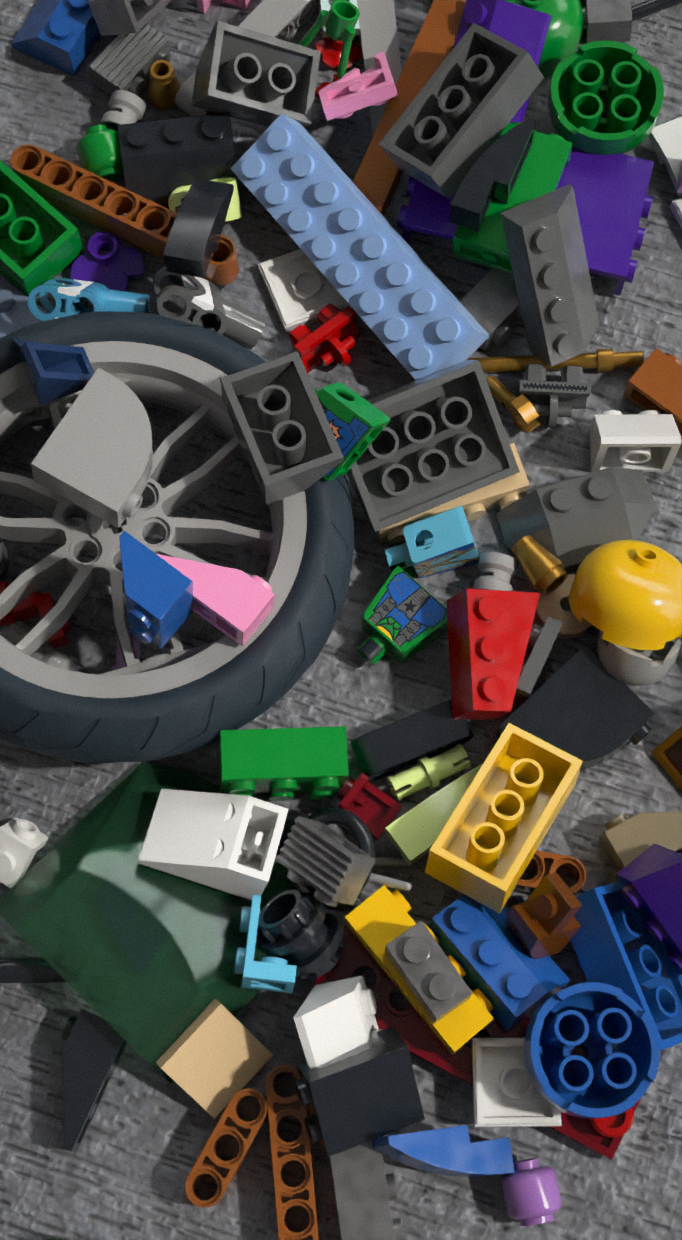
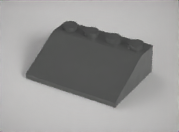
(435, 447)

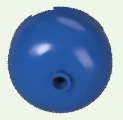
(617, 1046)

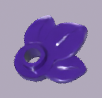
(108, 269)

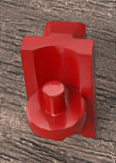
(329, 341)

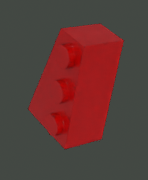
(487, 649)

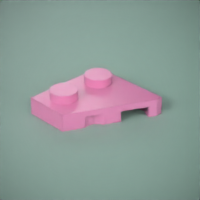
(359, 90)

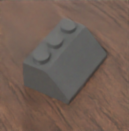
(255, 76)
(280, 426)

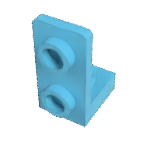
(272, 972)

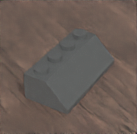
(551, 275)

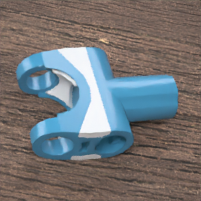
(72, 294)

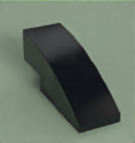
(492, 176)
(197, 228)

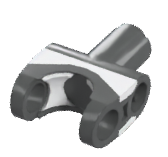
(202, 305)

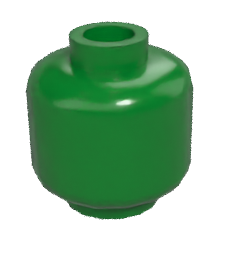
(101, 152)

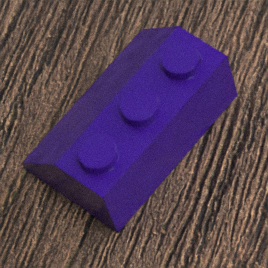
(512, 22)
(655, 887)

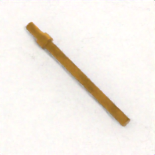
(603, 360)

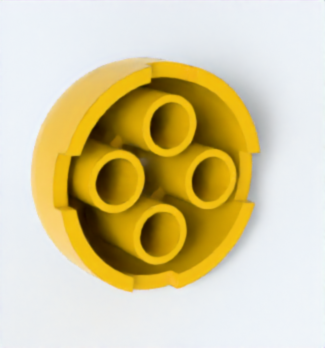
(630, 594)

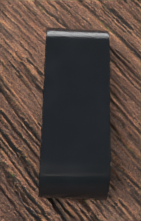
(410, 739)

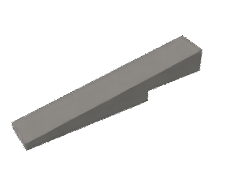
(377, 35)

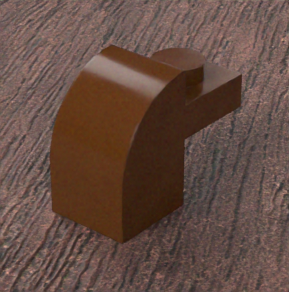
(546, 918)

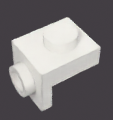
(17, 848)

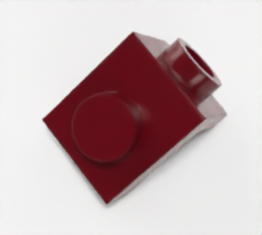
(369, 804)

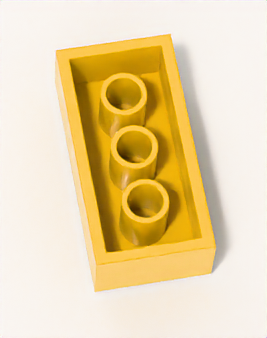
(503, 817)

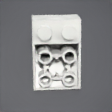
(214, 839)

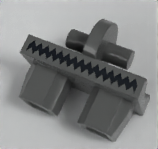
(554, 398)

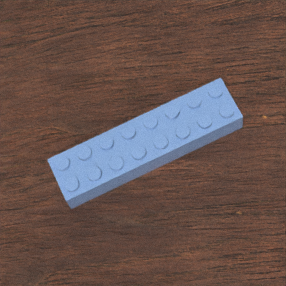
(358, 250)

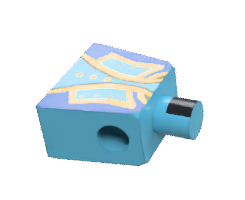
(447, 540)

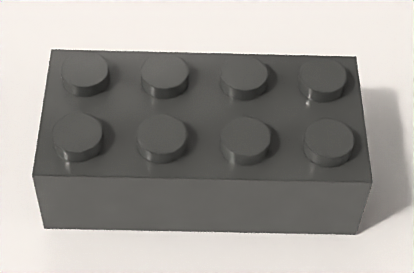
(461, 110)

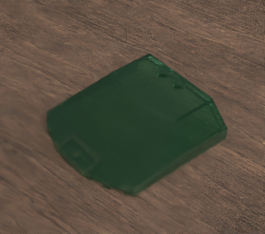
(131, 936)

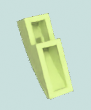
(419, 827)

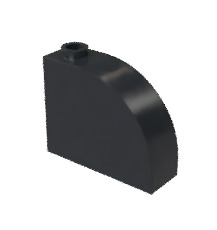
(584, 711)

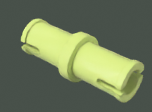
(428, 772)

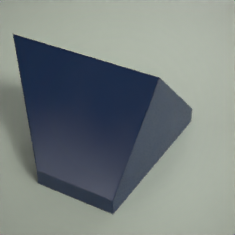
(53, 368)

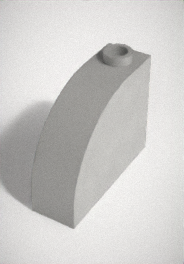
(100, 451)

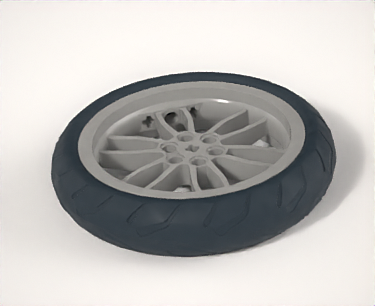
(187, 695)

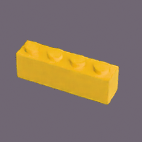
(379, 922)

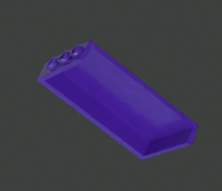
(608, 201)

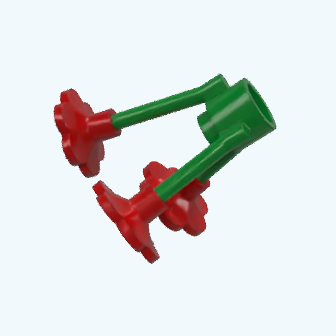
(340, 47)

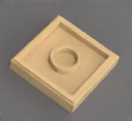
(214, 1058)

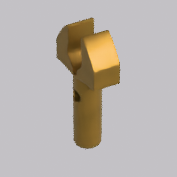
(520, 407)

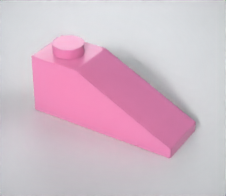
(227, 597)

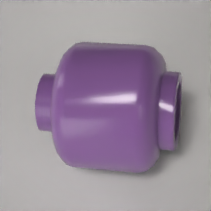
(531, 1192)

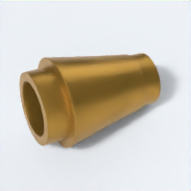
(162, 85)
(539, 565)

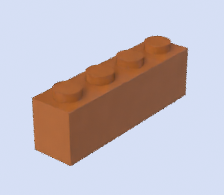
(658, 386)

